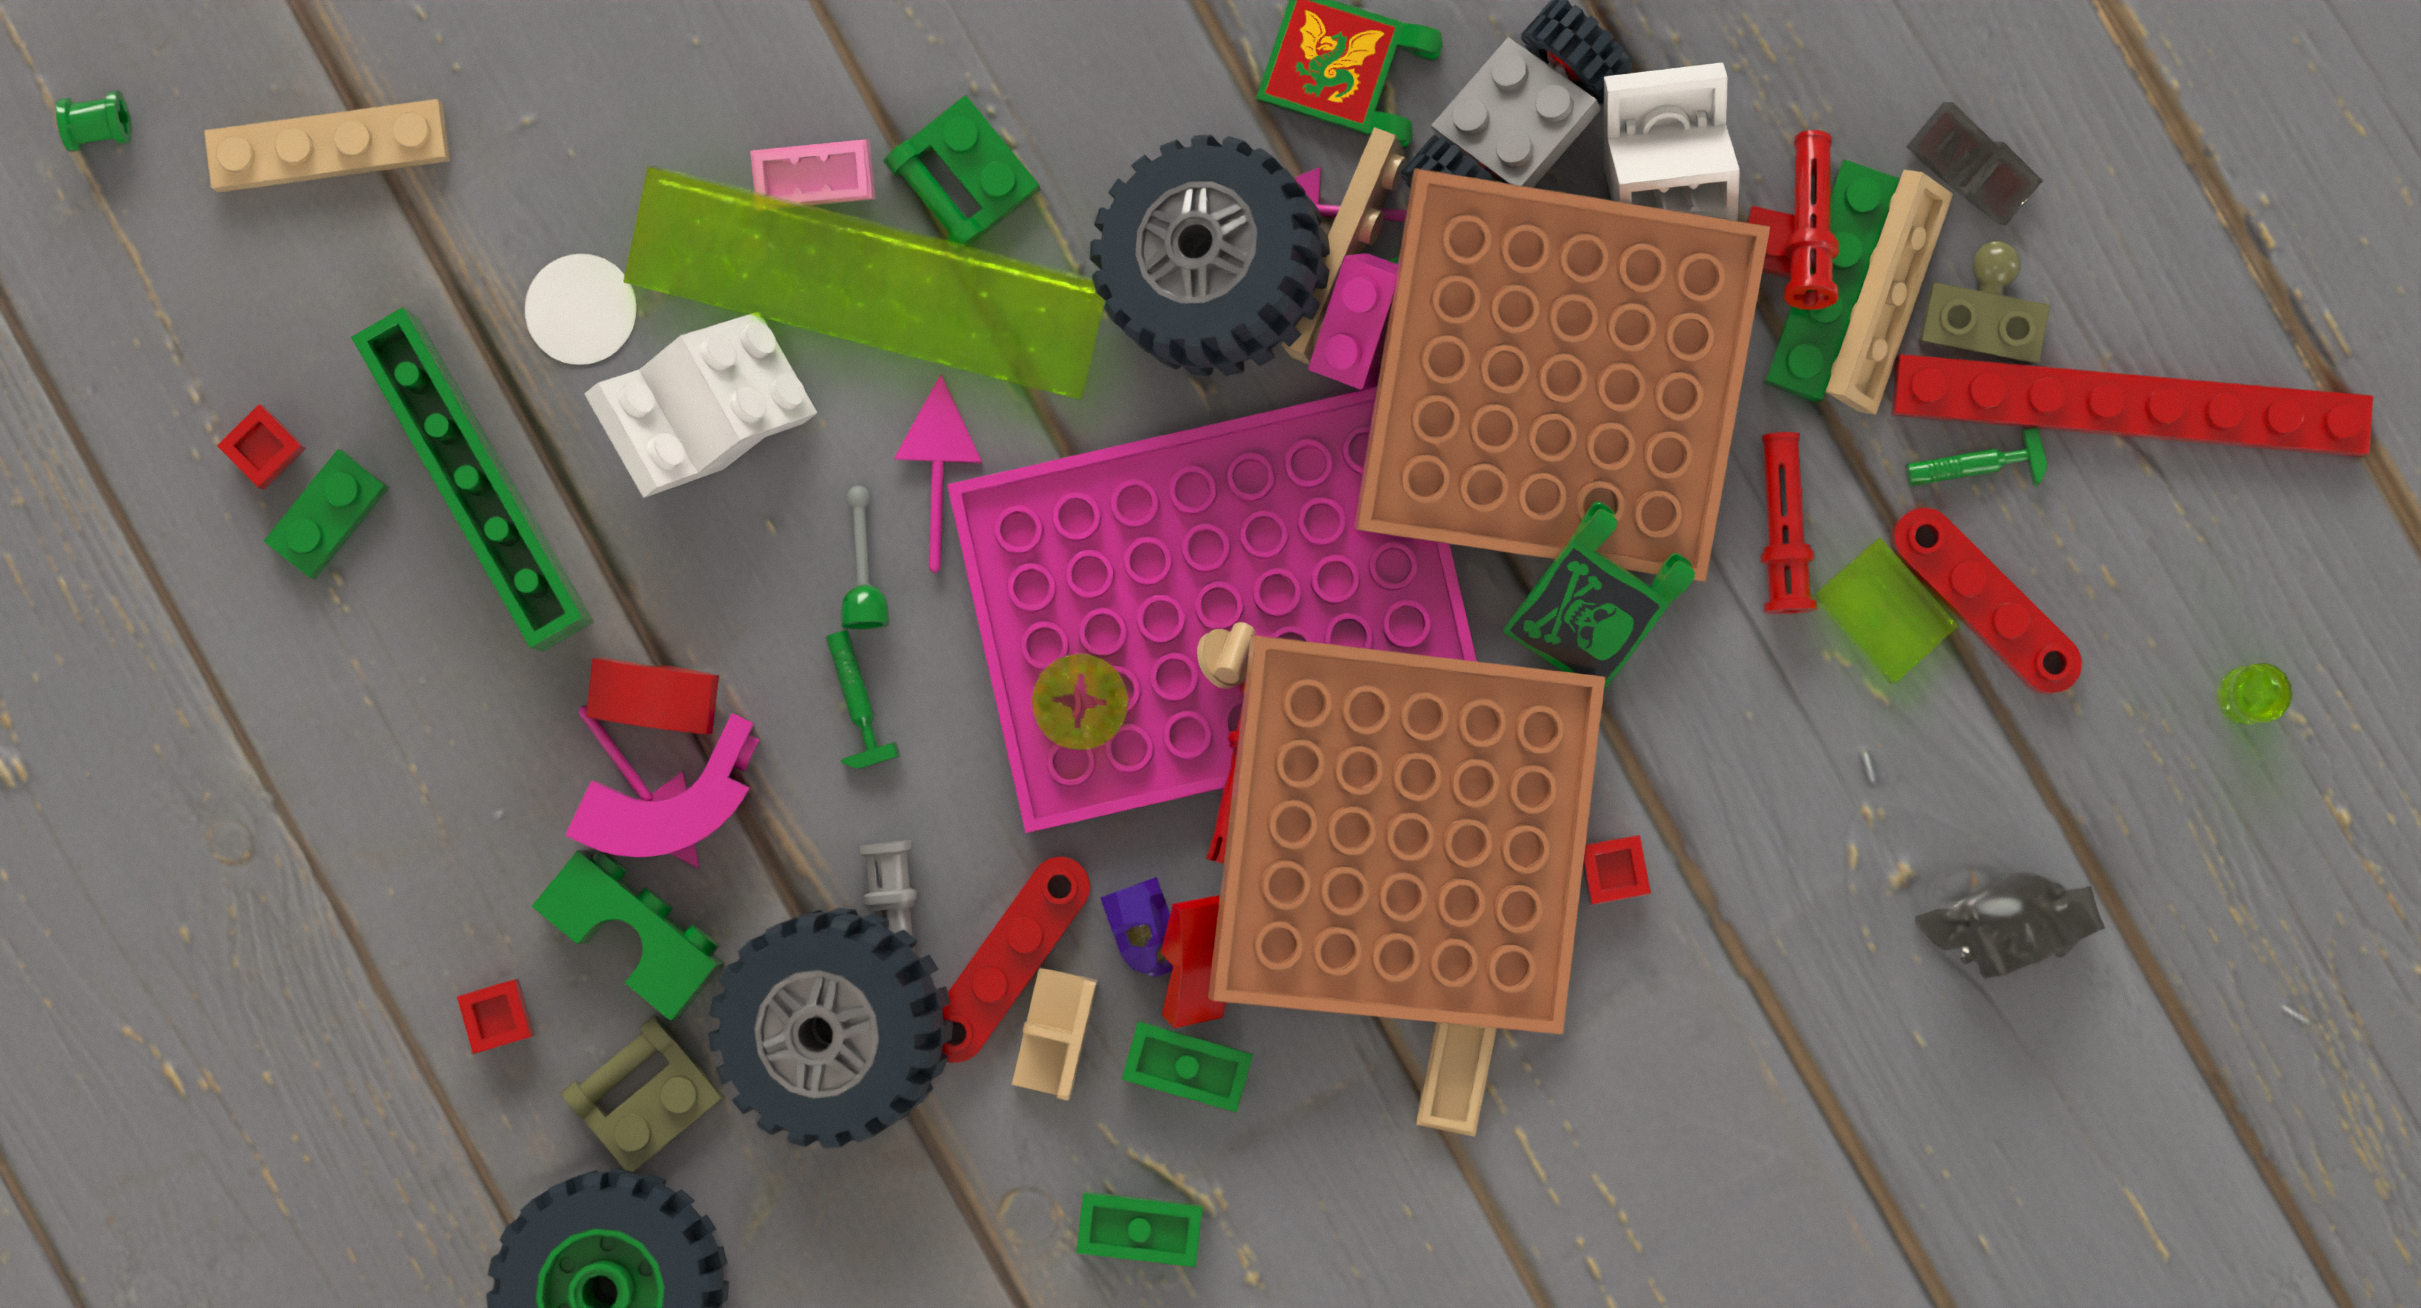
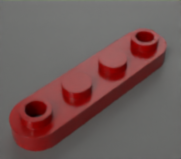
(1986, 601)
(1013, 954)

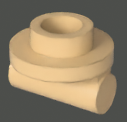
(1224, 655)

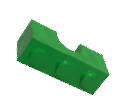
(673, 961)

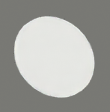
(580, 309)

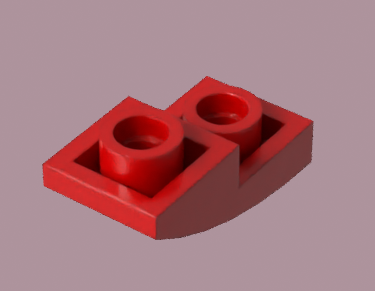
(652, 696)
(1190, 951)

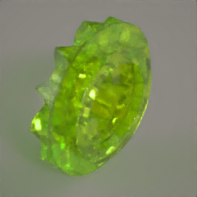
(1098, 723)

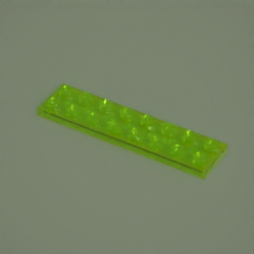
(865, 282)

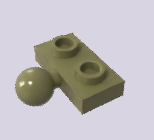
(1984, 318)

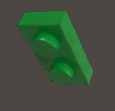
(326, 514)
(1187, 1066)
(1139, 1229)

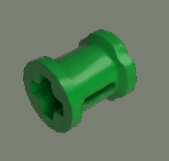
(93, 121)

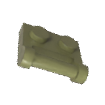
(653, 1112)

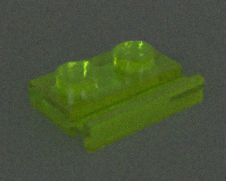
(1885, 611)

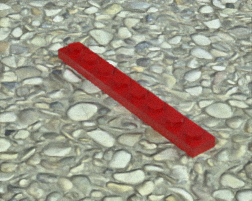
(2132, 405)

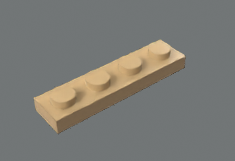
(327, 145)
(1354, 226)
(1889, 292)

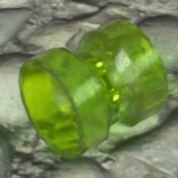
(2267, 694)

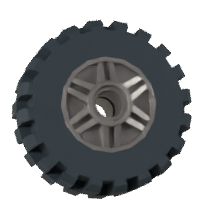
(1210, 255)
(830, 1027)

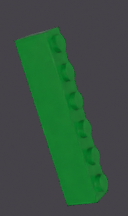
(472, 480)

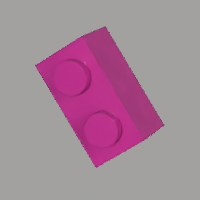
(1356, 322)

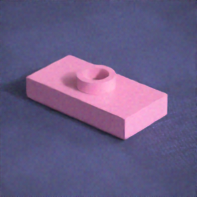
(816, 172)

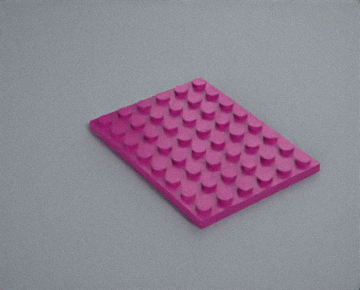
(1151, 551)

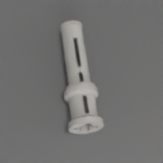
(889, 883)

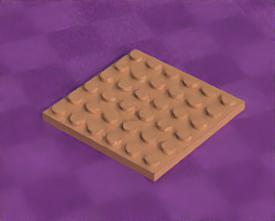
(1556, 364)
(1406, 836)

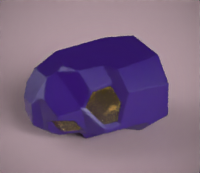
(1139, 925)

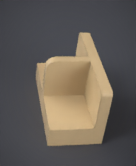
(1054, 1032)

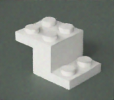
(1671, 141)
(700, 403)

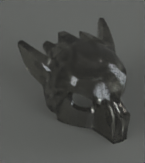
(2014, 923)

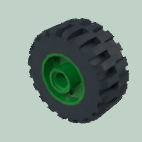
(612, 1228)

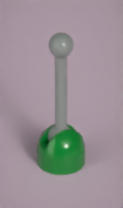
(864, 605)

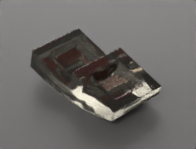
(1973, 164)

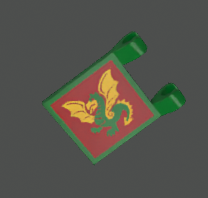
(1336, 62)

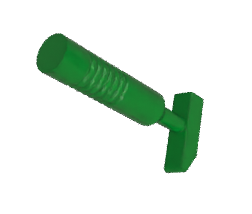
(1981, 463)
(857, 702)

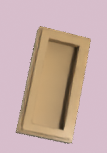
(1455, 1077)

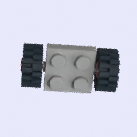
(1526, 102)

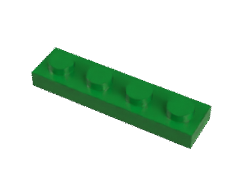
(1814, 337)

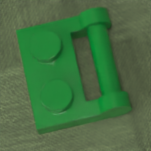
(976, 160)

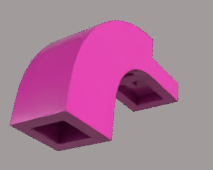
(654, 828)

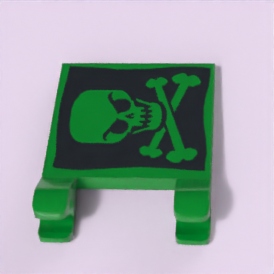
(1590, 610)

